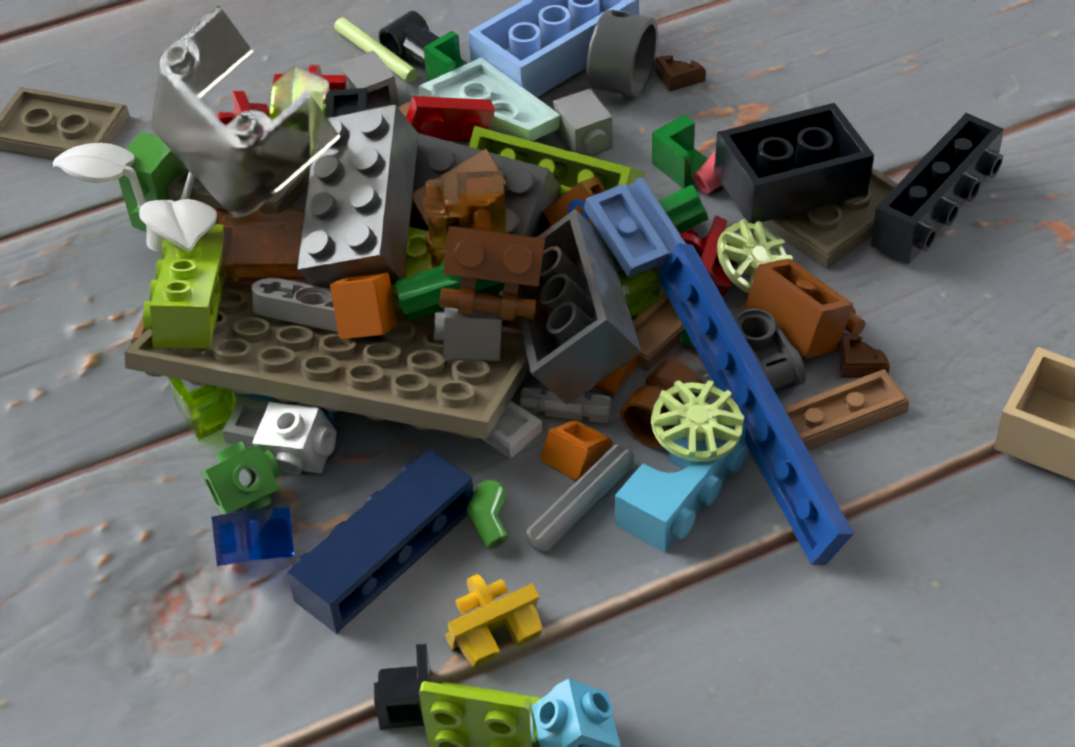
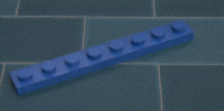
(769, 431)

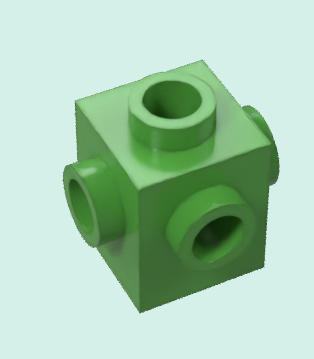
(224, 482)

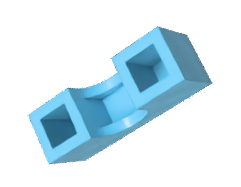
(664, 504)

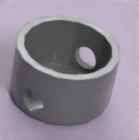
(622, 52)

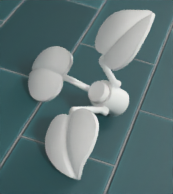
(177, 221)

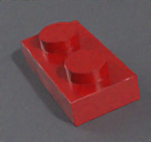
(449, 117)

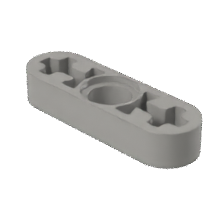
(294, 302)

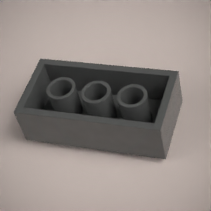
(530, 185)
(360, 199)
(580, 312)

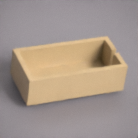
(1041, 415)

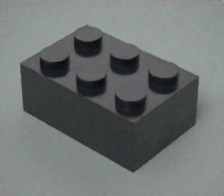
(793, 163)

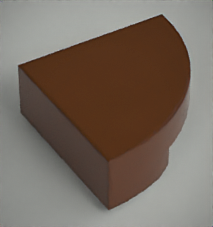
(678, 73)
(859, 358)

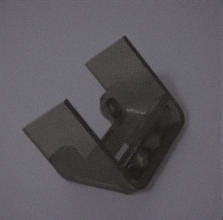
(251, 154)

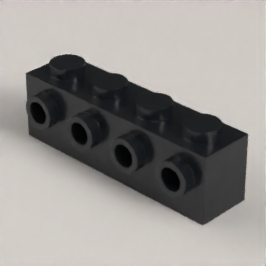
(937, 188)

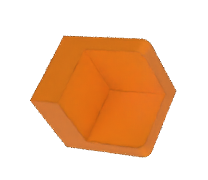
(363, 305)

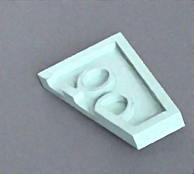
(516, 109)

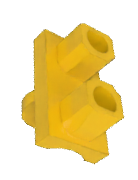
(474, 629)

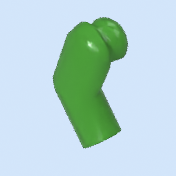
(483, 512)

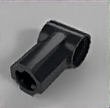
(407, 37)

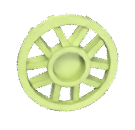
(748, 249)
(697, 421)

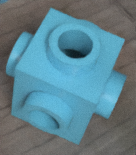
(575, 717)

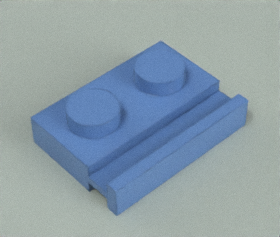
(633, 226)

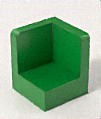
(443, 56)
(675, 151)

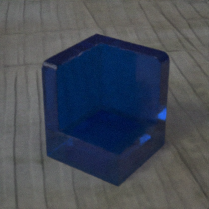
(252, 536)

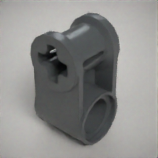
(771, 348)

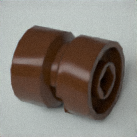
(638, 408)

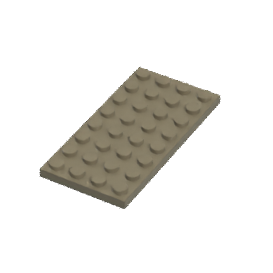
(375, 376)

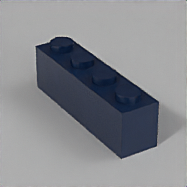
(380, 540)

